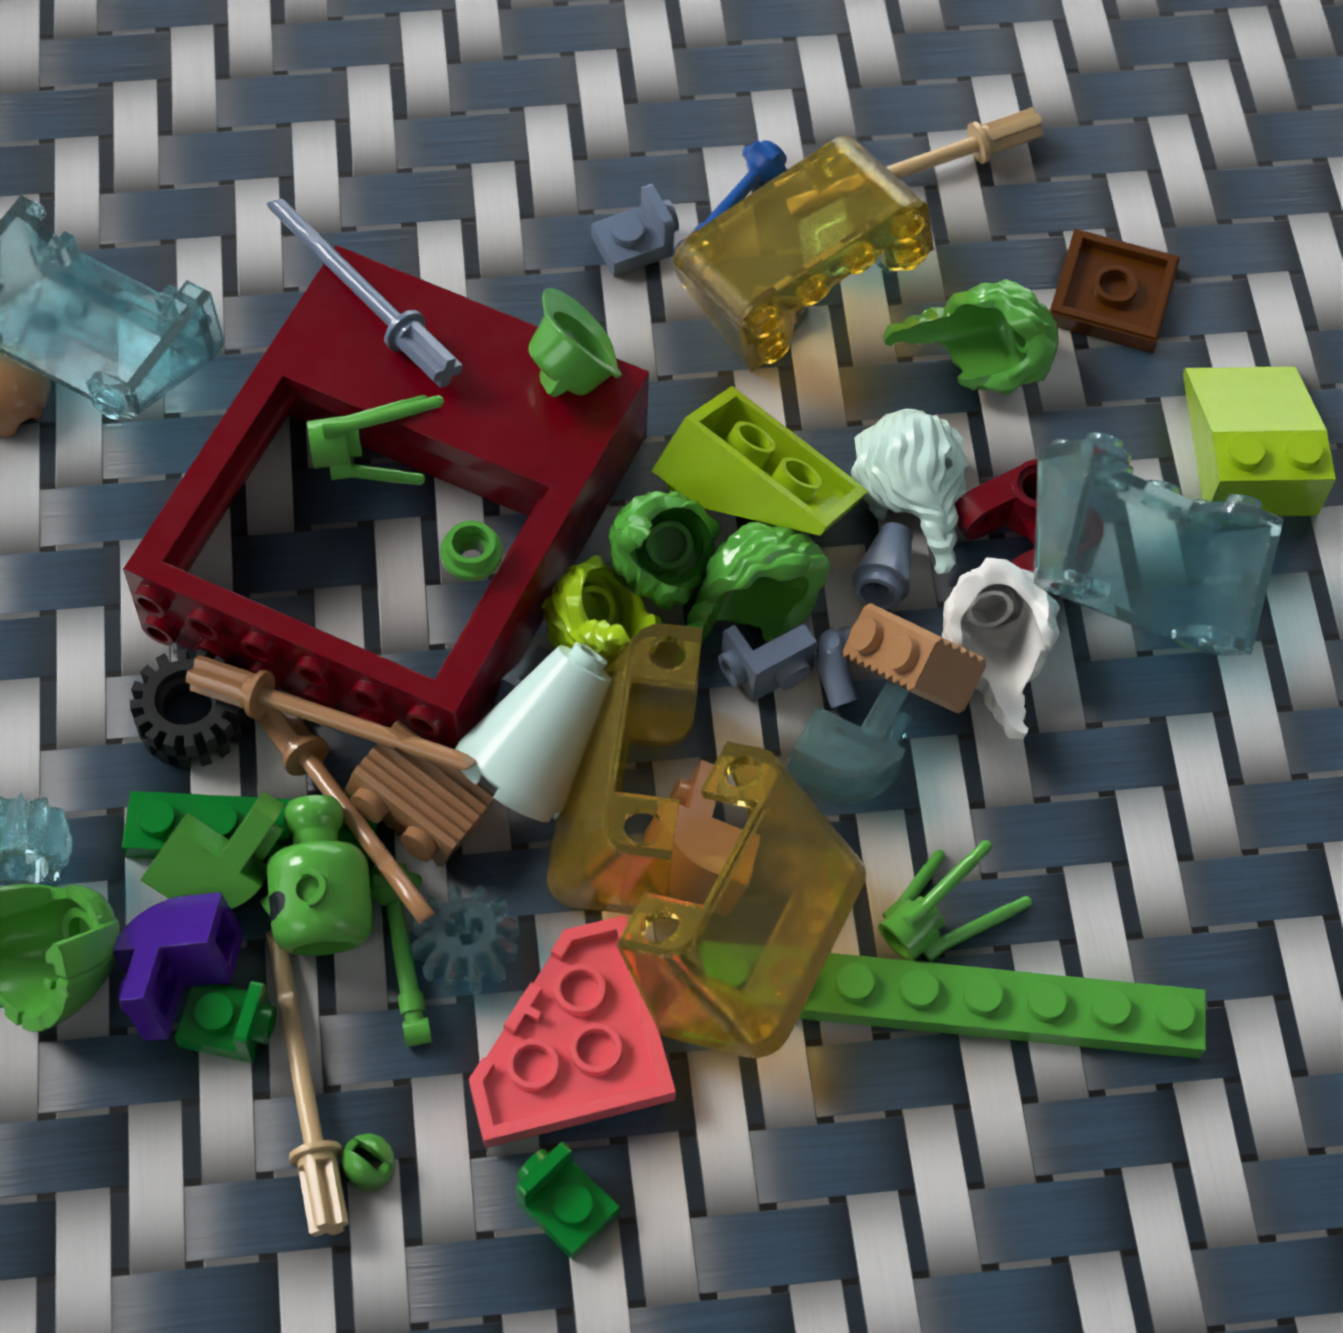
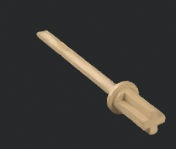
(982, 141)
(316, 1157)

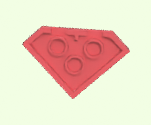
(572, 1045)

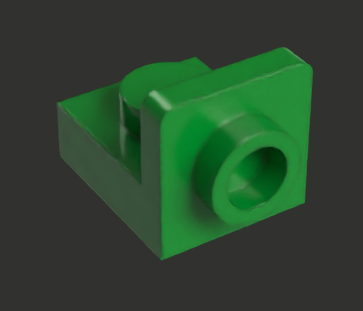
(227, 1021)
(563, 1200)

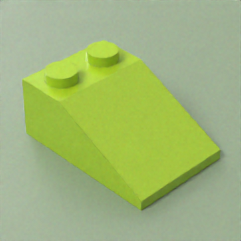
(1259, 438)
(755, 468)

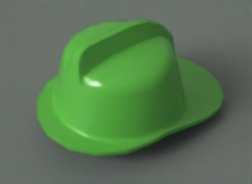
(571, 347)

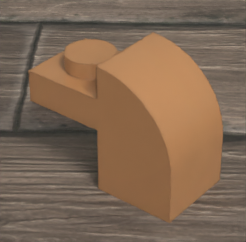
(700, 840)

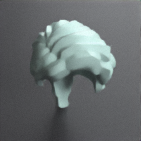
(916, 468)

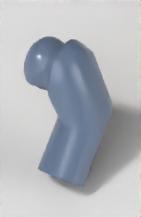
(835, 669)

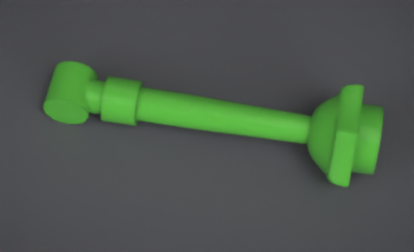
(410, 1000)

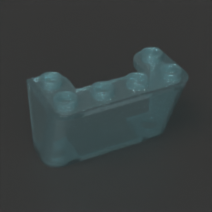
(1147, 552)

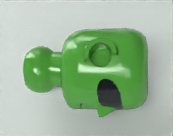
(318, 884)

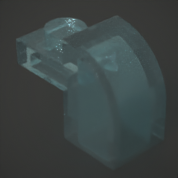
(851, 761)

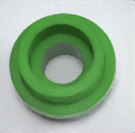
(471, 536)

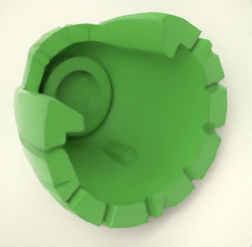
(53, 951)

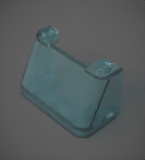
(94, 324)

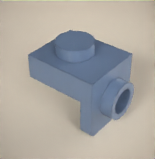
(775, 665)

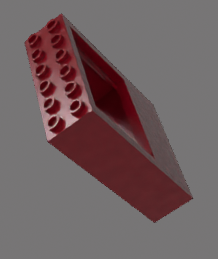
(490, 437)

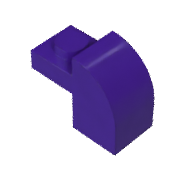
(170, 948)

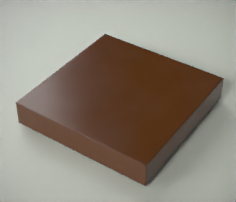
(1114, 290)

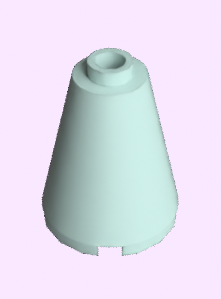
(540, 733)

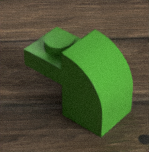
(206, 862)

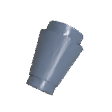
(885, 568)

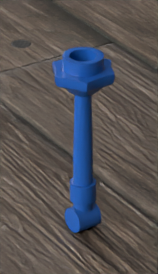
(764, 163)

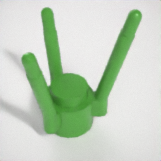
(338, 440)
(914, 924)

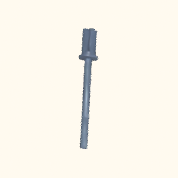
(405, 331)

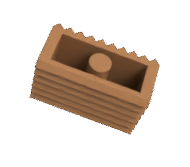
(914, 658)
(419, 799)

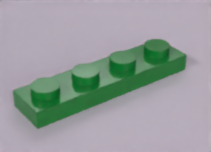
(157, 814)

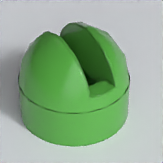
(359, 1171)

